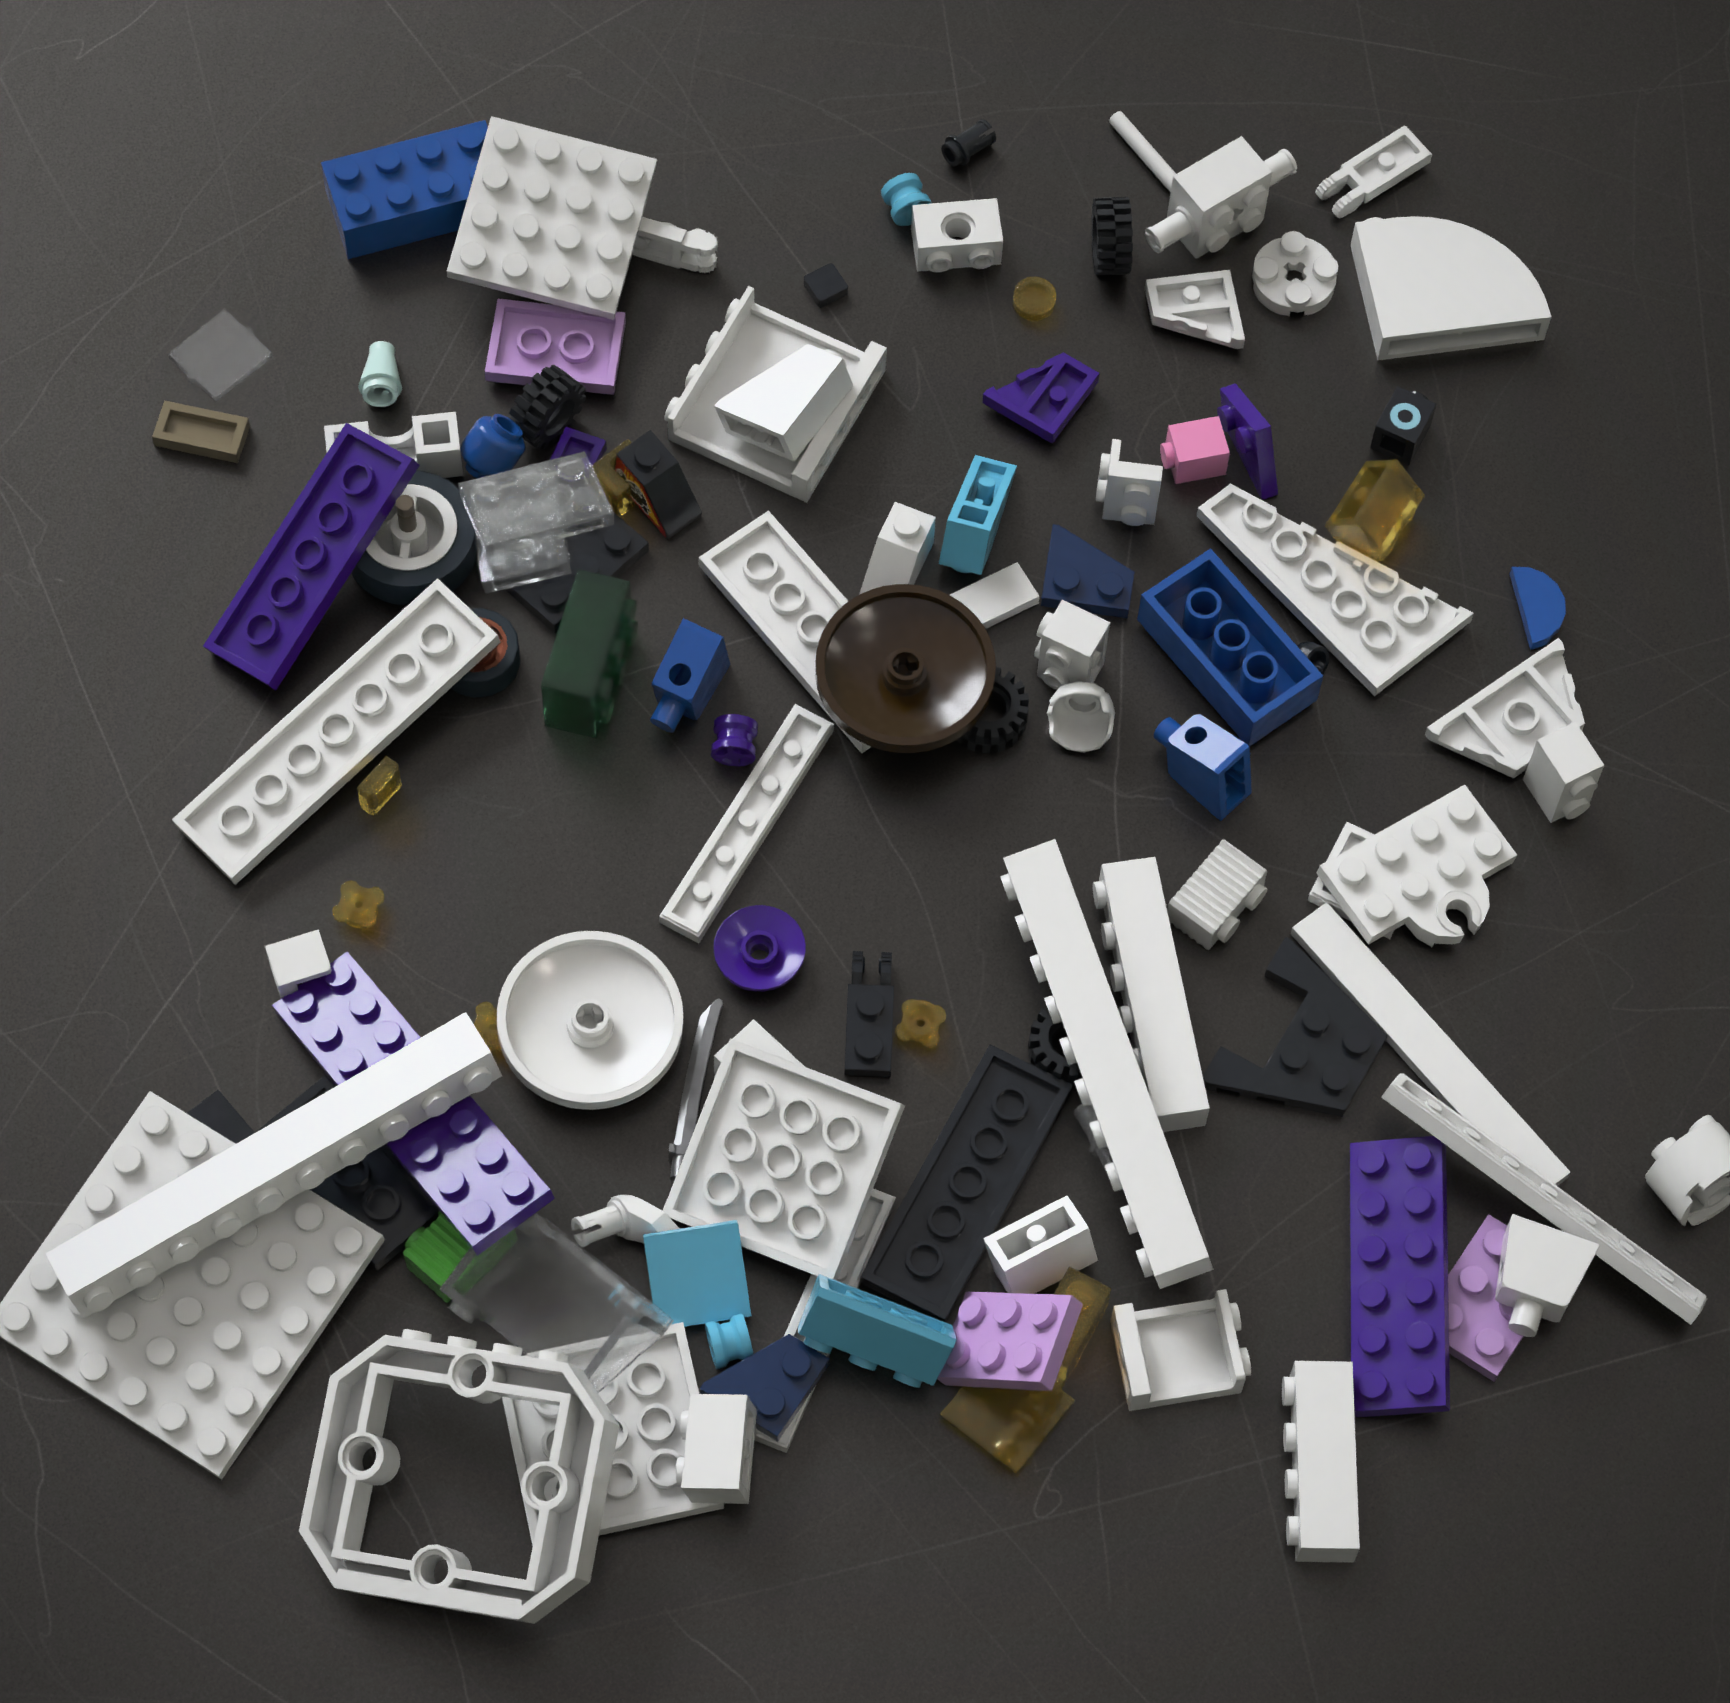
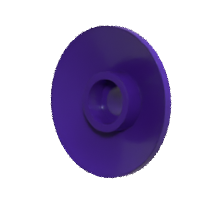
(759, 929)

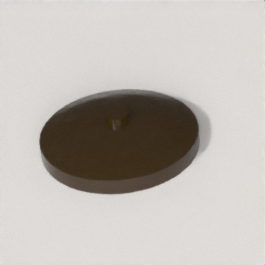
(905, 668)

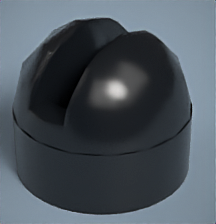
(1316, 654)

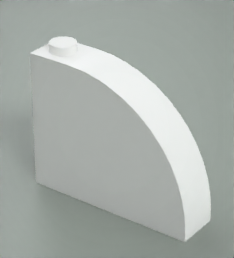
(1443, 288)

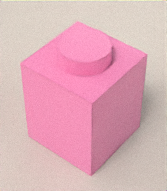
(1195, 450)

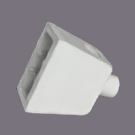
(1539, 1272)

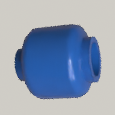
(492, 446)

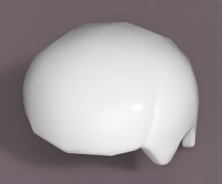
(1081, 716)

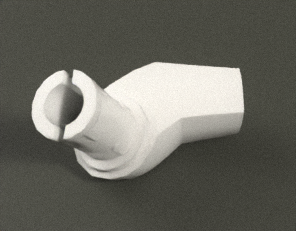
(623, 1216)

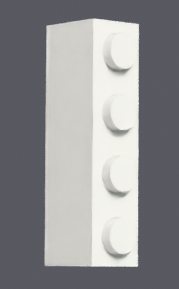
(1322, 1461)

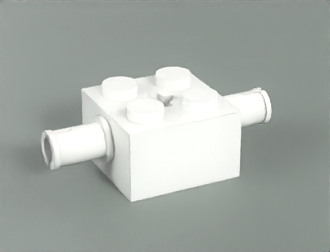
(1219, 198)

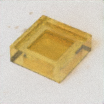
(379, 786)

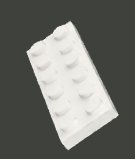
(777, 594)

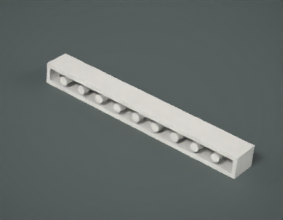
(1107, 1064)
(273, 1165)

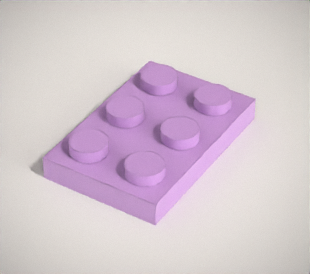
(543, 335)
(1476, 1320)
(1010, 1340)

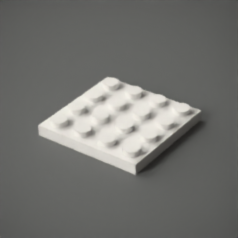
(552, 218)
(784, 1159)
(648, 1408)

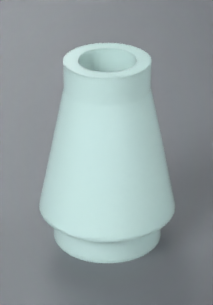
(380, 378)

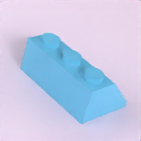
(876, 1332)

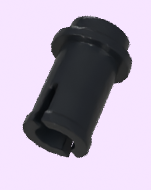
(960, 148)

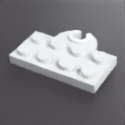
(1421, 871)

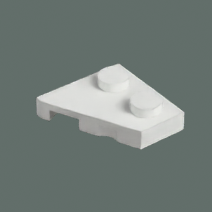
(1197, 306)

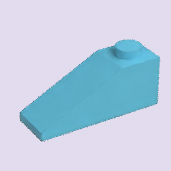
(976, 515)

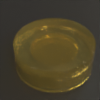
(1034, 298)

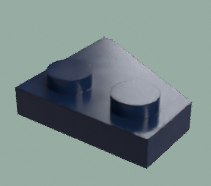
(1085, 577)
(775, 1381)

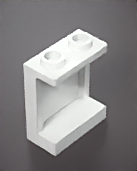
(1180, 1352)

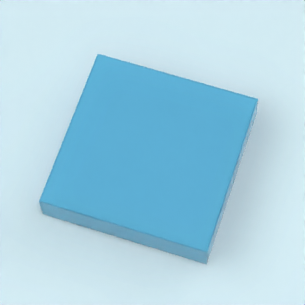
(698, 1273)

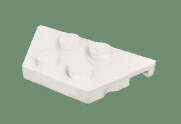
(1512, 713)

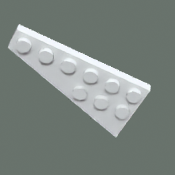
(1340, 595)

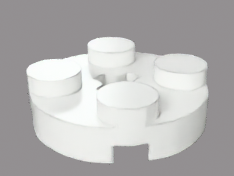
(1298, 254)

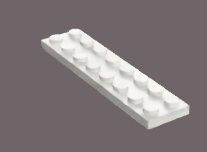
(336, 731)

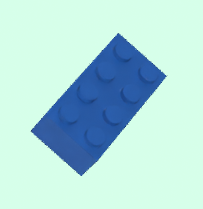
(403, 189)
(1229, 647)

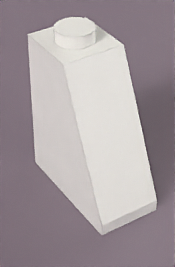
(787, 402)

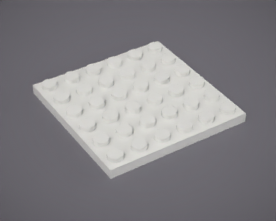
(211, 1337)

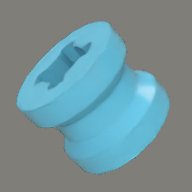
(901, 194)
(728, 1340)

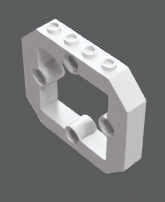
(565, 1527)

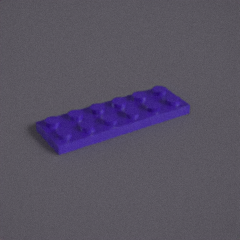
(311, 556)
(1399, 1277)

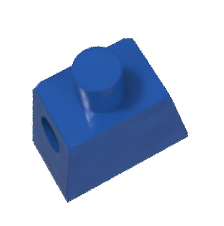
(688, 675)
(1207, 762)

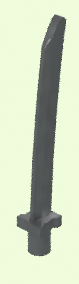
(694, 1084)

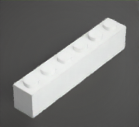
(1151, 990)

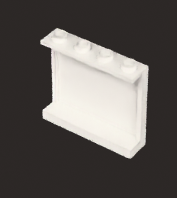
(738, 353)

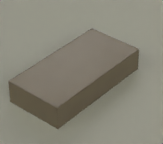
(201, 431)

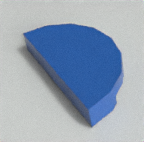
(1539, 604)

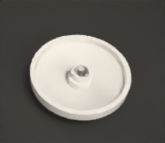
(590, 1020)

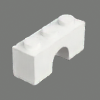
(430, 442)

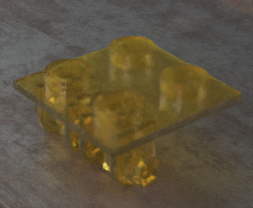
(1008, 1420)

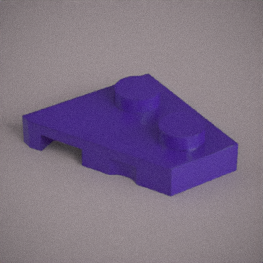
(1045, 396)

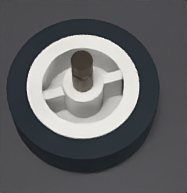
(418, 542)

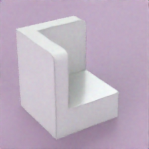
(297, 961)

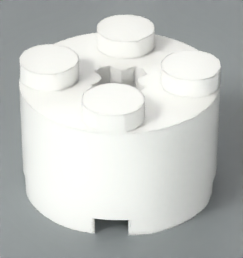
(1693, 1172)

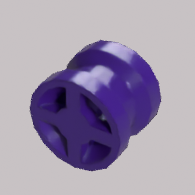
(734, 740)

